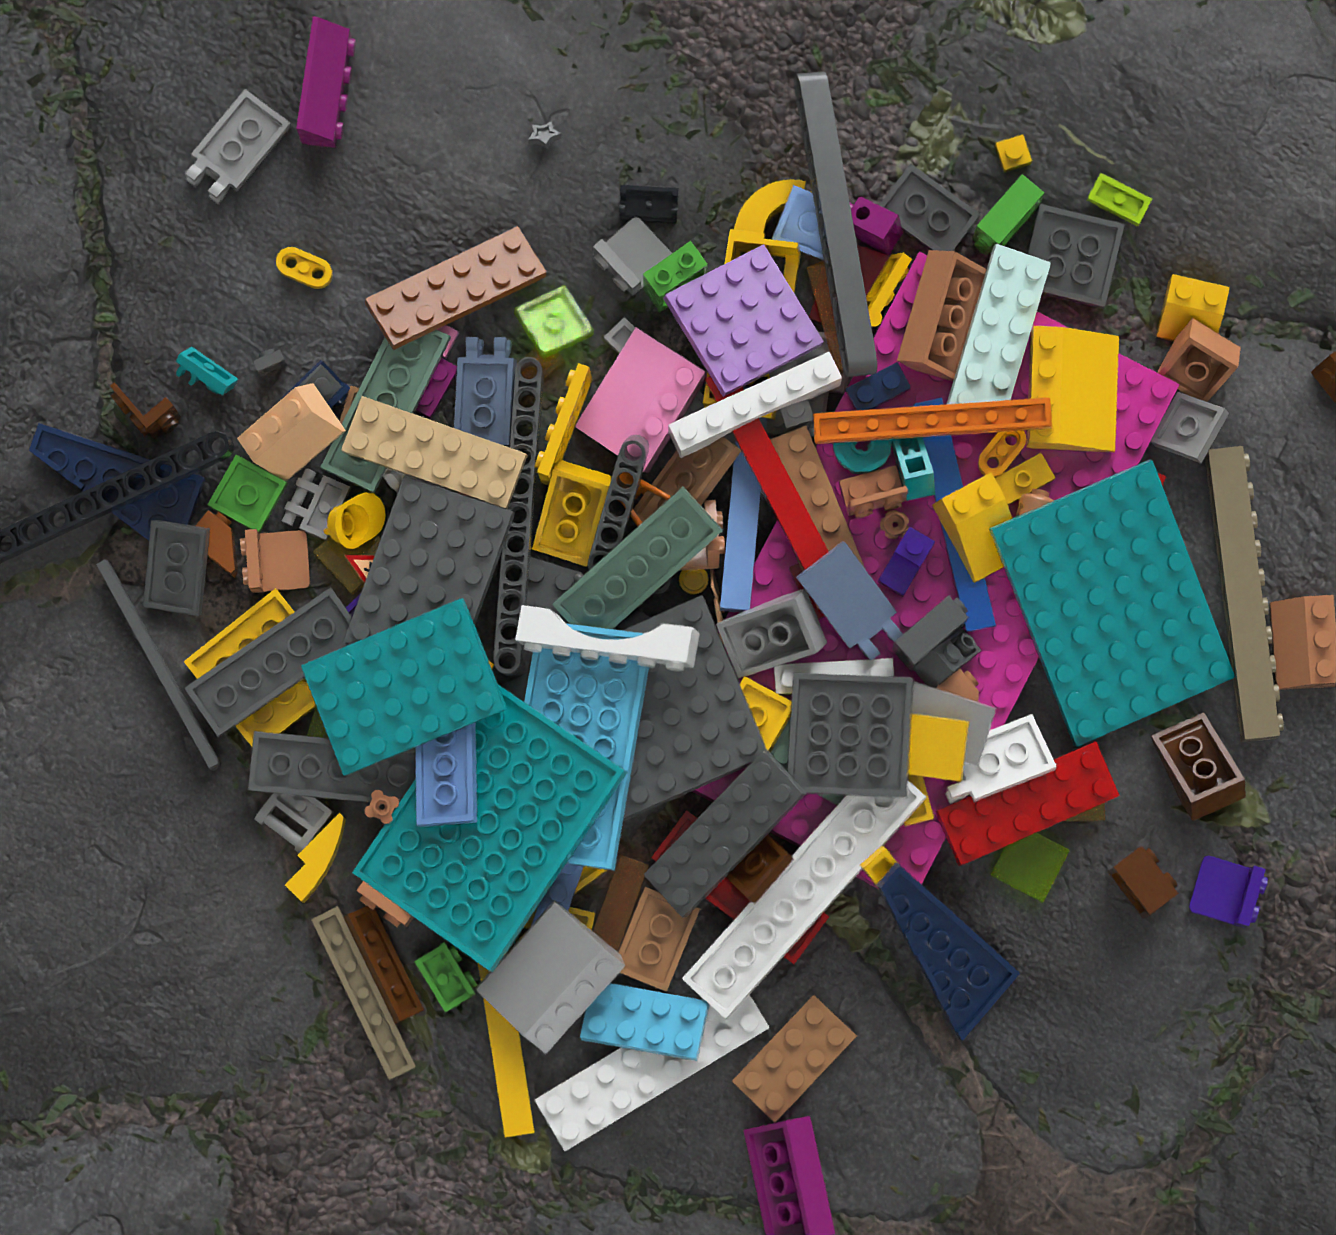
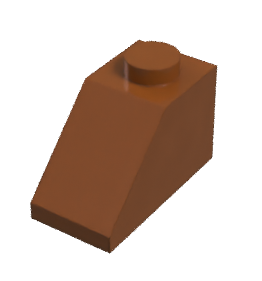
(221, 541)

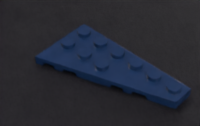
(92, 463)
(954, 959)

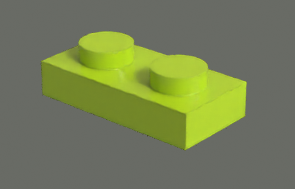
(1119, 199)

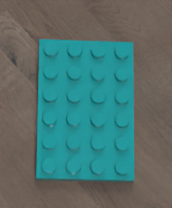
(403, 687)

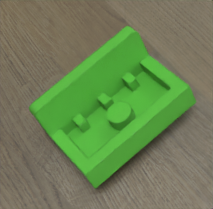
(445, 976)

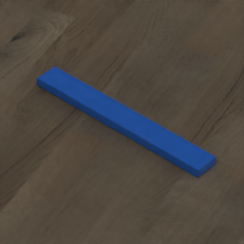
(946, 481)

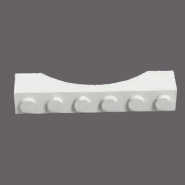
(782, 390)
(664, 645)

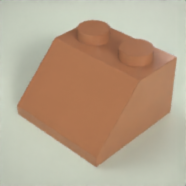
(1200, 361)

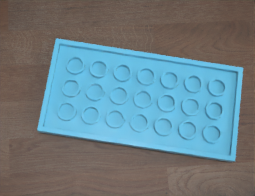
(603, 709)

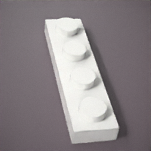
(876, 667)

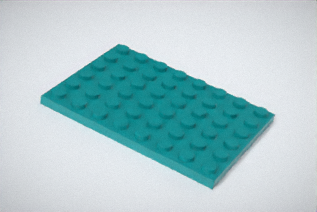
(1112, 602)
(487, 877)

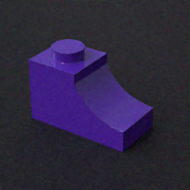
(906, 561)

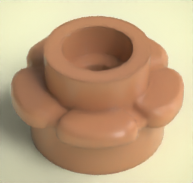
(894, 532)

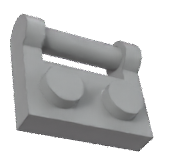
(303, 809)

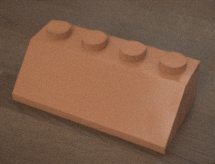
(941, 314)

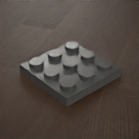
(1080, 254)

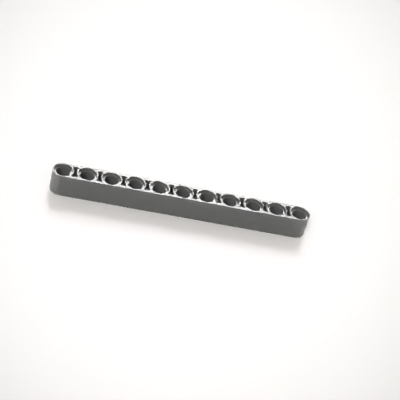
(835, 224)
(522, 502)

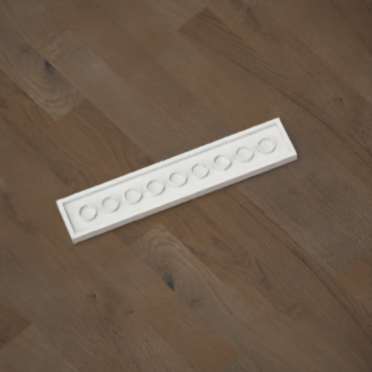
(797, 897)

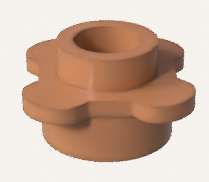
(377, 799)

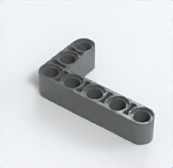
(625, 493)

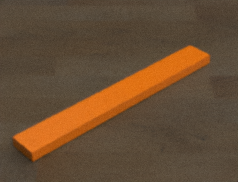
(932, 420)

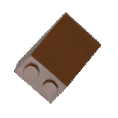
(1199, 766)

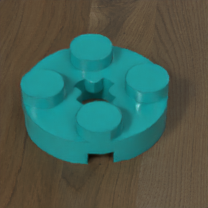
(862, 462)

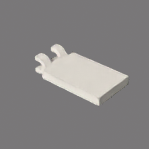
(1009, 758)

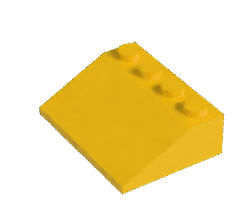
(1081, 379)

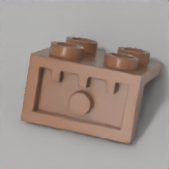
(873, 491)

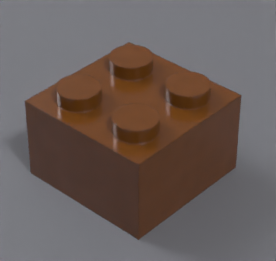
(1143, 881)

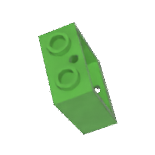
(1008, 215)
(672, 271)

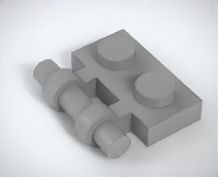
(326, 497)

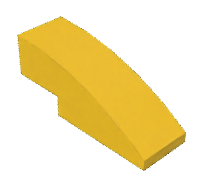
(318, 859)

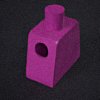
(876, 225)

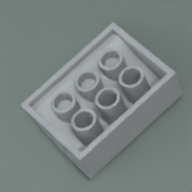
(550, 976)

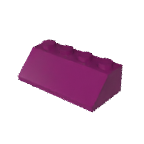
(325, 83)
(789, 1178)

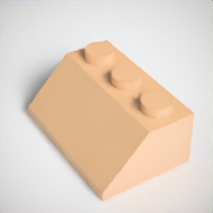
(292, 432)

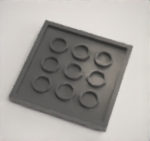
(851, 734)

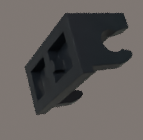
(648, 203)

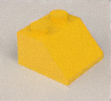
(1191, 299)

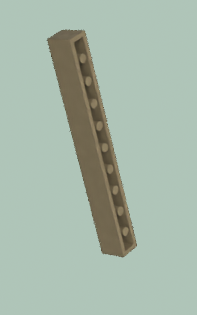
(1242, 594)

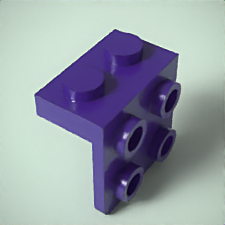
(1228, 891)

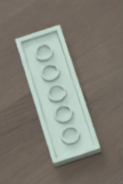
(999, 327)

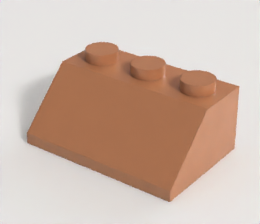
(1304, 642)

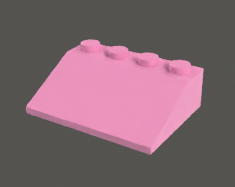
(641, 397)

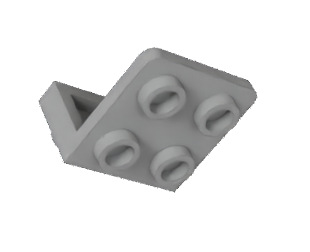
(630, 254)

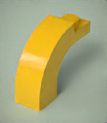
(765, 205)

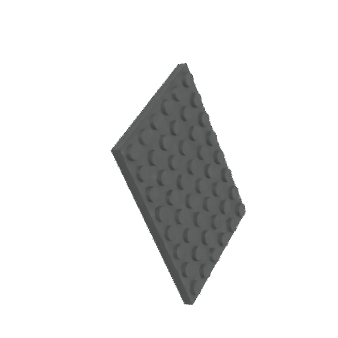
(691, 720)

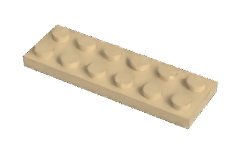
(434, 452)

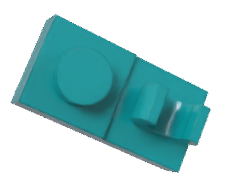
(205, 370)

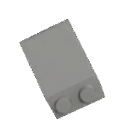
(772, 634)

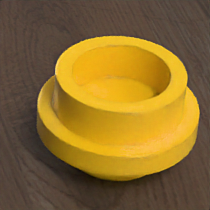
(693, 581)

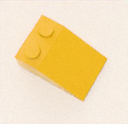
(571, 512)
(967, 520)

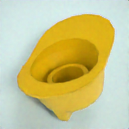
(356, 520)

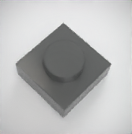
(269, 362)
(323, 381)

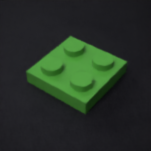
(247, 494)

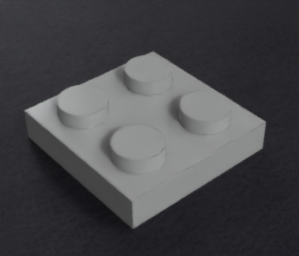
(1189, 427)

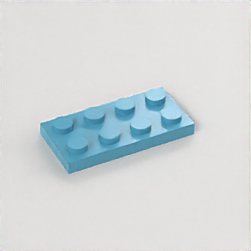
(646, 1021)

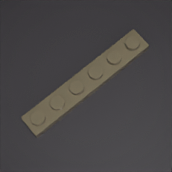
(363, 993)

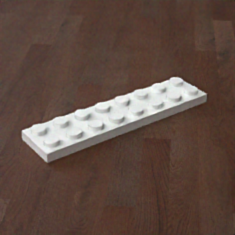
(635, 1077)

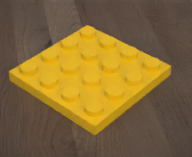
(286, 708)

